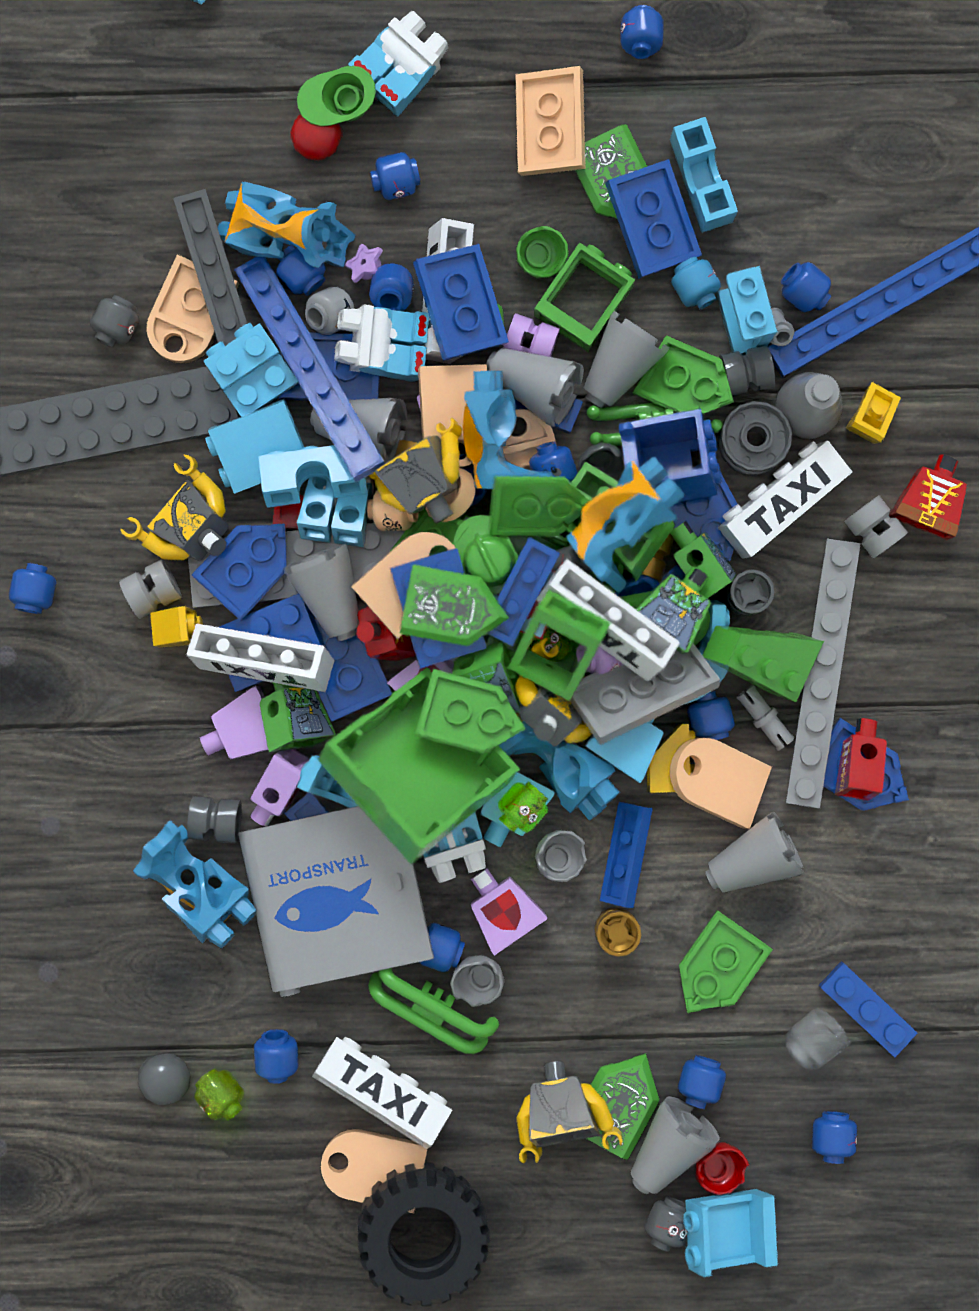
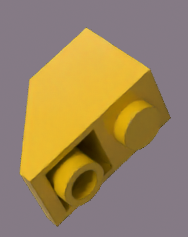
(173, 626)
(659, 769)

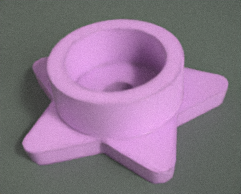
(364, 263)

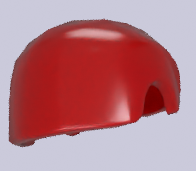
(315, 141)
(721, 1169)

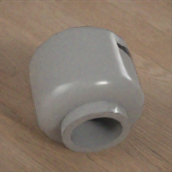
(324, 307)

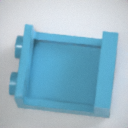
(746, 310)
(250, 436)
(730, 1231)

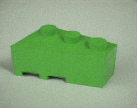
(635, 559)
(765, 658)

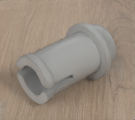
(784, 329)

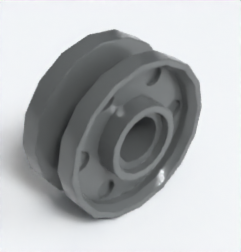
(758, 418)

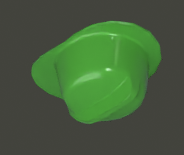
(336, 96)
(483, 554)

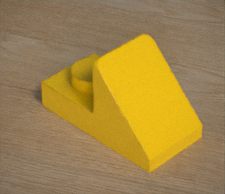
(874, 414)

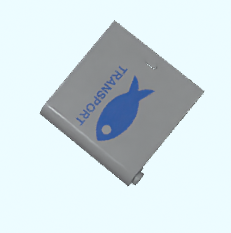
(332, 899)

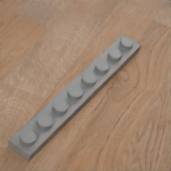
(822, 683)

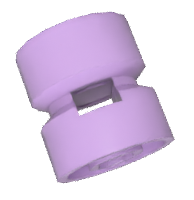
(543, 339)

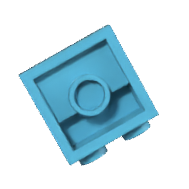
(250, 369)

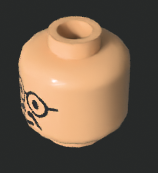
(387, 517)

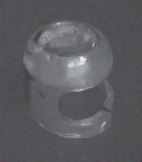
(812, 1042)

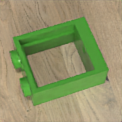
(569, 327)
(558, 614)

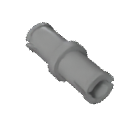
(765, 717)

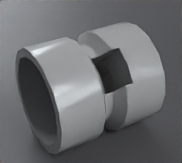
(869, 516)
(139, 593)

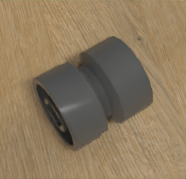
(750, 370)
(749, 593)
(214, 819)

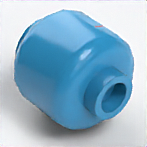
(696, 283)

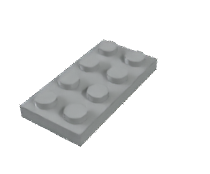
(624, 700)

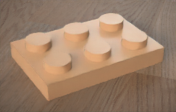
(550, 121)

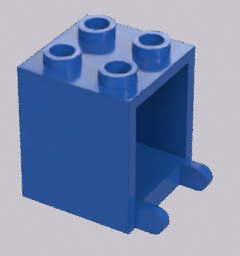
(671, 442)

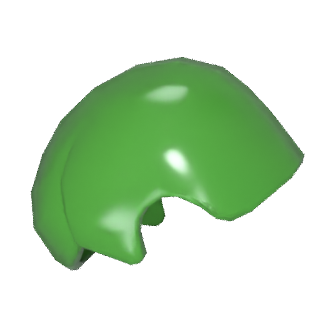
(542, 252)

